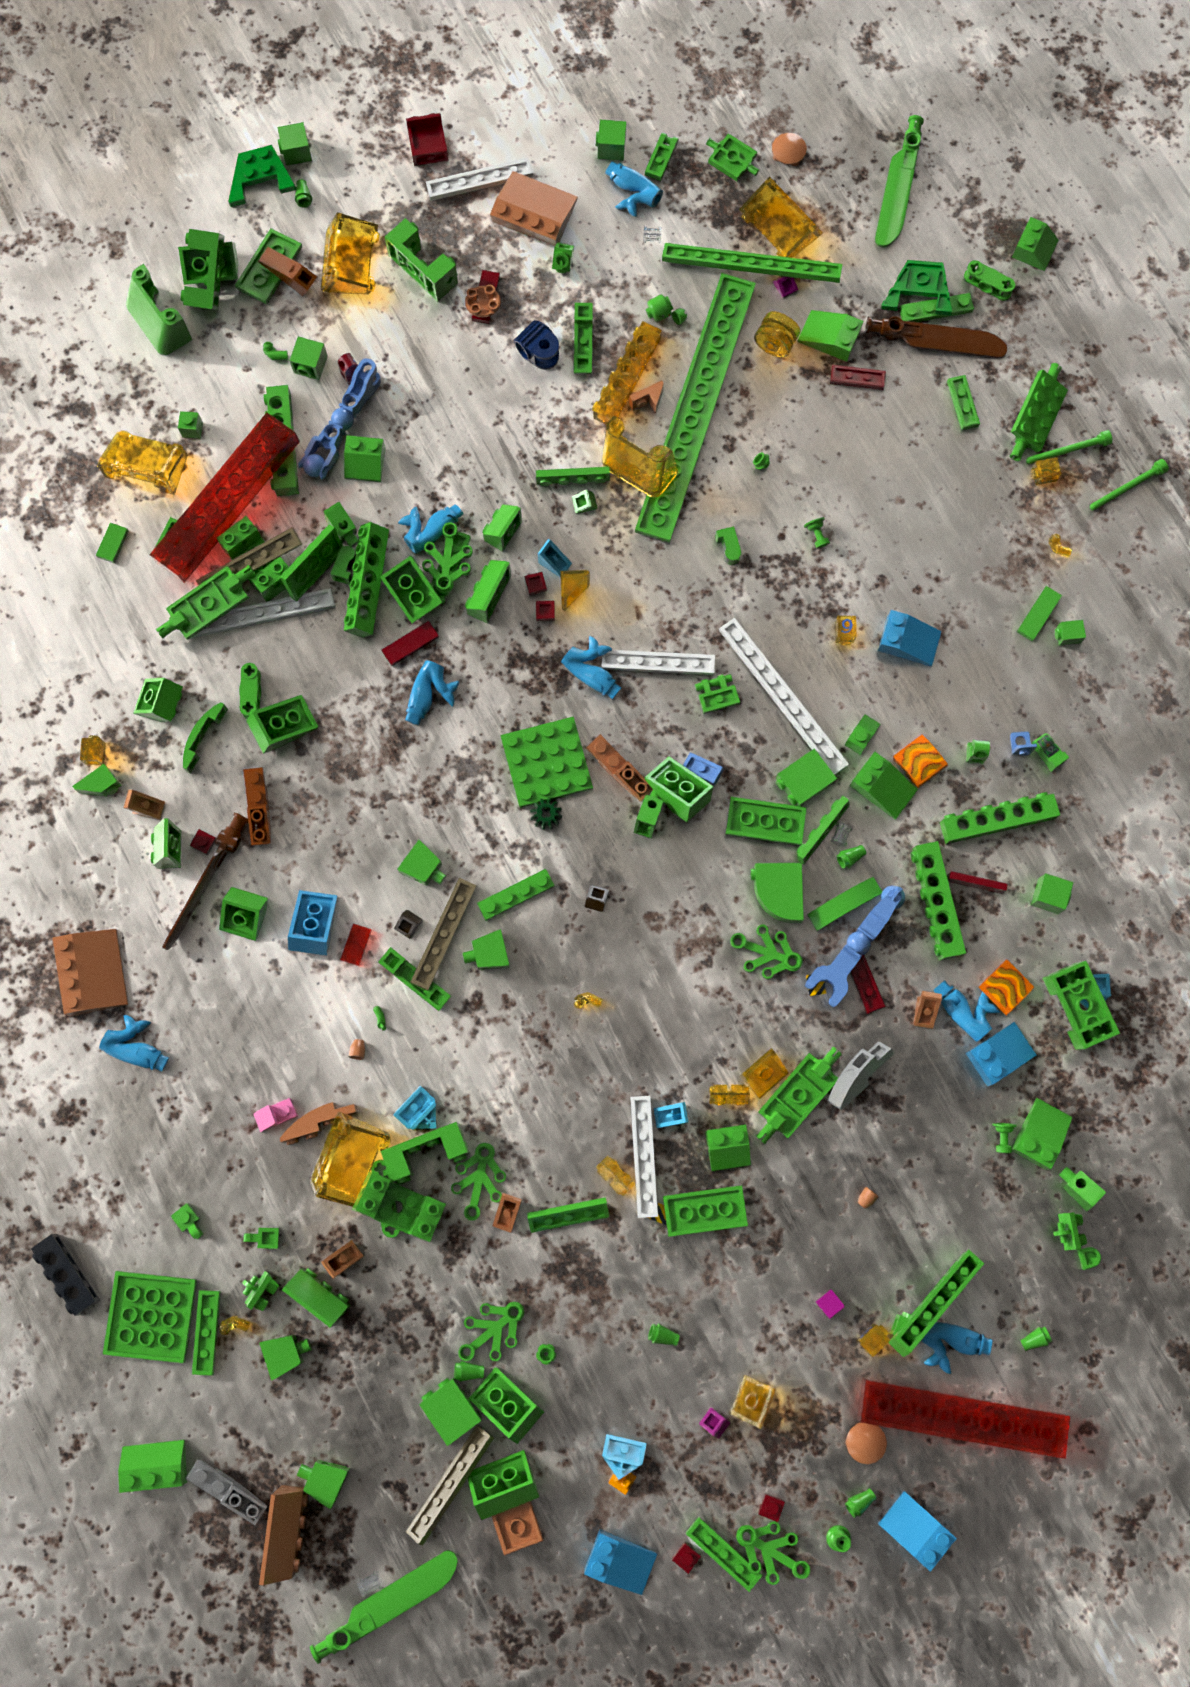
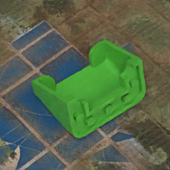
(163, 329)

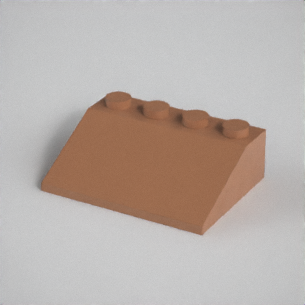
(533, 208)
(90, 971)
(283, 1534)

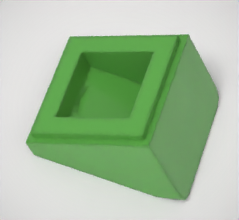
(584, 502)

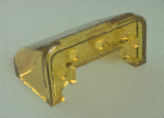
(779, 219)
(348, 255)
(143, 460)
(643, 470)
(347, 1159)

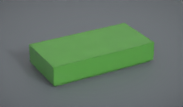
(112, 542)

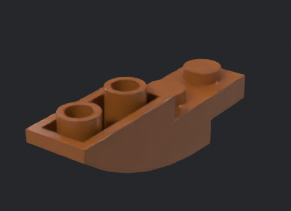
(258, 806)

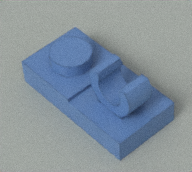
(703, 768)

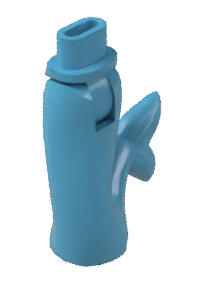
(631, 180)
(415, 538)
(591, 675)
(421, 693)
(959, 1010)
(133, 1053)
(959, 1338)

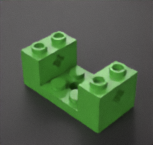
(212, 243)
(436, 278)
(244, 537)
(1072, 986)
(397, 1159)
(418, 1213)

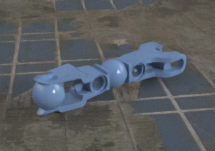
(341, 420)
(857, 945)

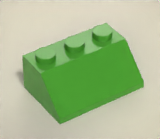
(194, 264)
(488, 590)
(317, 1297)
(152, 1466)
(502, 1485)

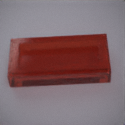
(356, 944)

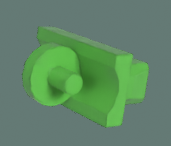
(1069, 1232)
(255, 1299)

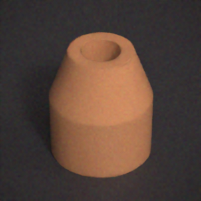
(357, 1050)
(867, 1198)

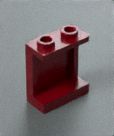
(427, 139)

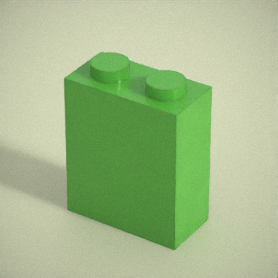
(805, 778)
(450, 1410)

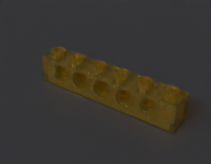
(651, 337)

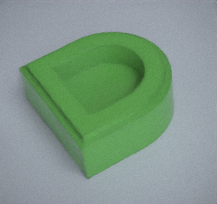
(1089, 1257)

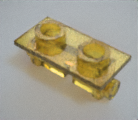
(738, 1095)
(609, 1168)

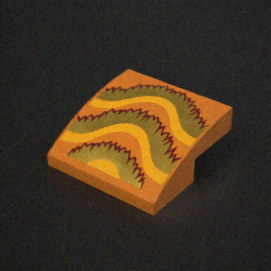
(920, 761)
(1006, 987)

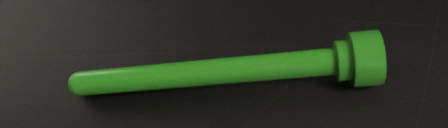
(1103, 438)
(1159, 468)

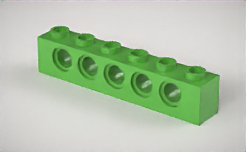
(282, 396)
(366, 579)
(953, 833)
(932, 852)
(936, 1303)

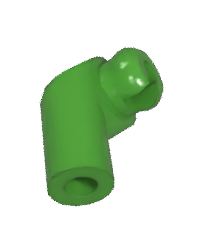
(272, 353)

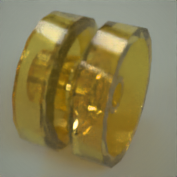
(777, 334)

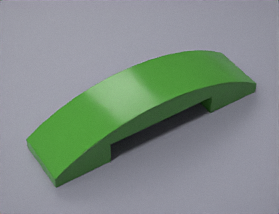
(583, 338)
(213, 715)
(844, 903)
(404, 972)

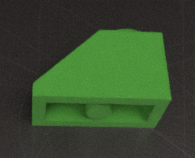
(862, 734)
(98, 783)

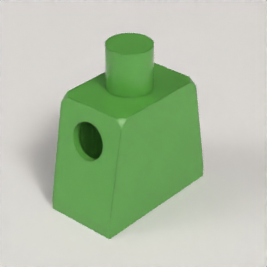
(339, 519)
(648, 815)
(422, 865)
(488, 952)
(1089, 1192)
(283, 1354)
(323, 1481)

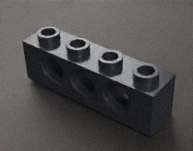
(87, 1296)

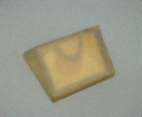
(573, 585)
(764, 1073)
(752, 1401)

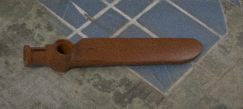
(939, 337)
(227, 841)

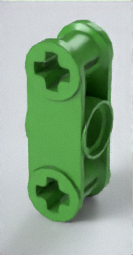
(989, 280)
(249, 689)

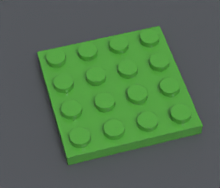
(546, 762)
(150, 1317)

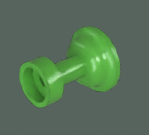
(815, 525)
(1004, 1129)
(839, 1538)

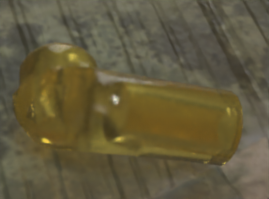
(1056, 546)
(585, 998)
(232, 1323)

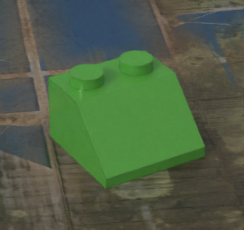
(1036, 244)
(364, 458)
(503, 526)
(158, 699)
(242, 913)
(728, 1147)

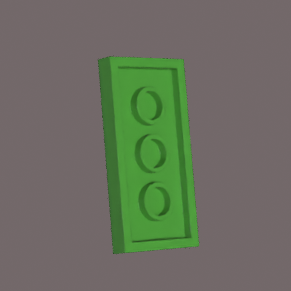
(257, 279)
(312, 563)
(766, 821)
(705, 1211)

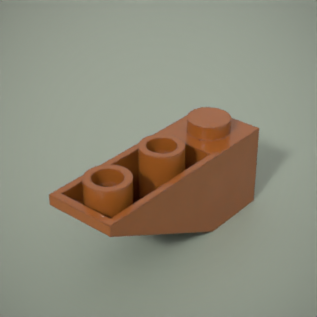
(288, 270)

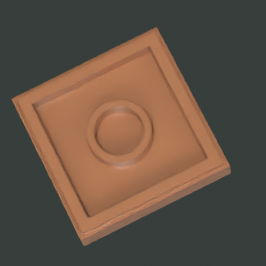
(517, 1528)

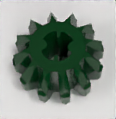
(538, 814)

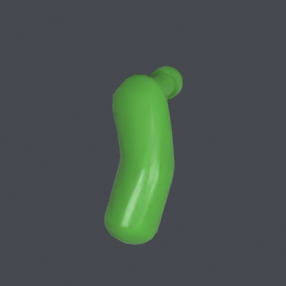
(380, 1017)

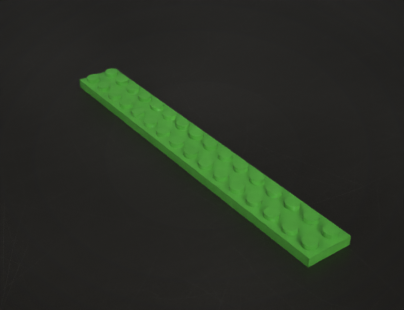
(698, 402)

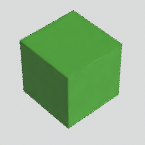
(611, 139)
(294, 144)
(308, 358)
(1052, 893)

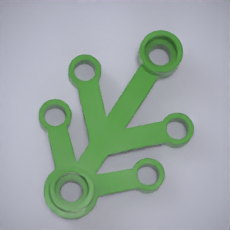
(447, 562)
(769, 952)
(479, 1177)
(494, 1329)
(769, 1551)

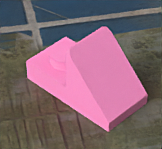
(275, 1114)

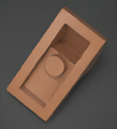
(649, 394)
(144, 805)
(927, 1009)
(507, 1212)
(342, 1259)

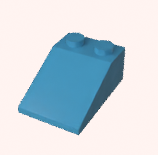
(909, 638)
(312, 923)
(1001, 1054)
(917, 1531)
(619, 1562)

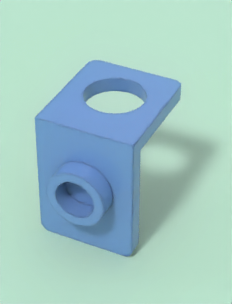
(1022, 750)

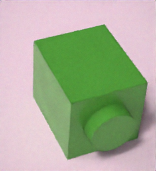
(190, 425)
(1070, 632)

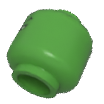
(659, 308)

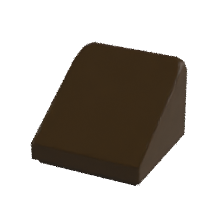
(596, 898)
(408, 923)

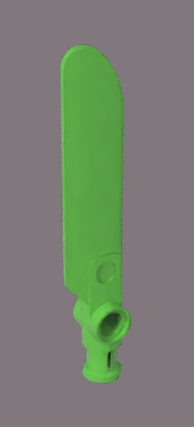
(899, 185)
(390, 1603)

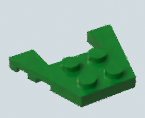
(258, 167)
(920, 279)

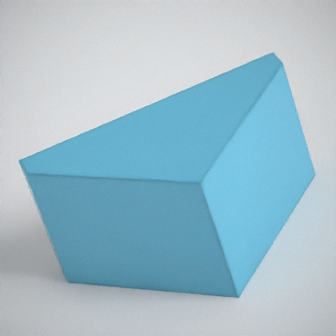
(553, 558)
(671, 1115)

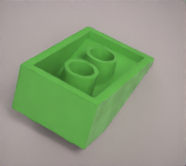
(831, 333)
(411, 589)
(281, 723)
(883, 785)
(679, 788)
(166, 845)
(1042, 1134)
(506, 1405)

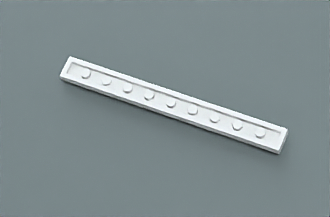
(782, 695)

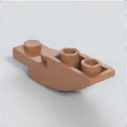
(619, 768)
(310, 1123)

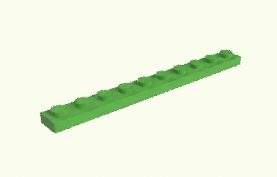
(752, 262)

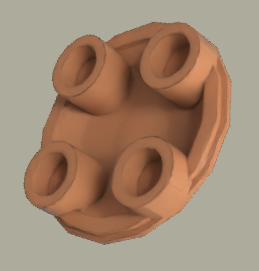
(789, 149)
(482, 301)
(866, 1443)

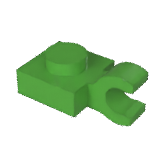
(186, 1220)
(266, 1238)

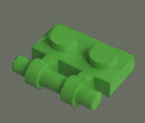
(717, 699)

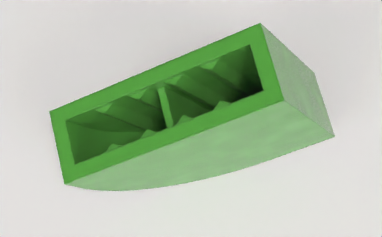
(779, 890)

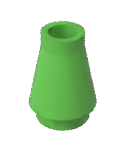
(302, 196)
(850, 856)
(661, 1335)
(1036, 1339)
(466, 1371)
(859, 1503)

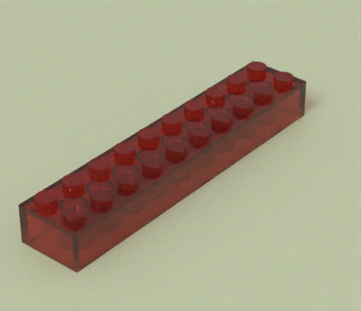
(225, 497)
(963, 1418)

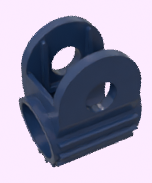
(538, 345)

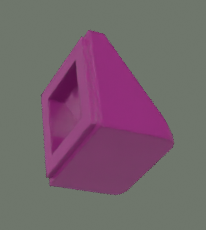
(785, 285)
(830, 1304)
(714, 1423)

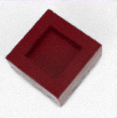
(535, 583)
(545, 610)
(203, 842)
(771, 1507)
(686, 1557)

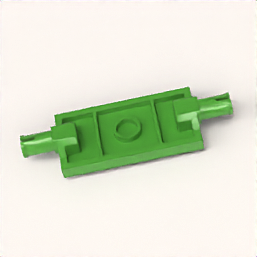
(1038, 412)
(207, 602)
(798, 1095)

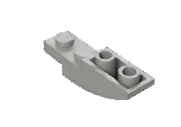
(855, 1075)
(227, 1490)

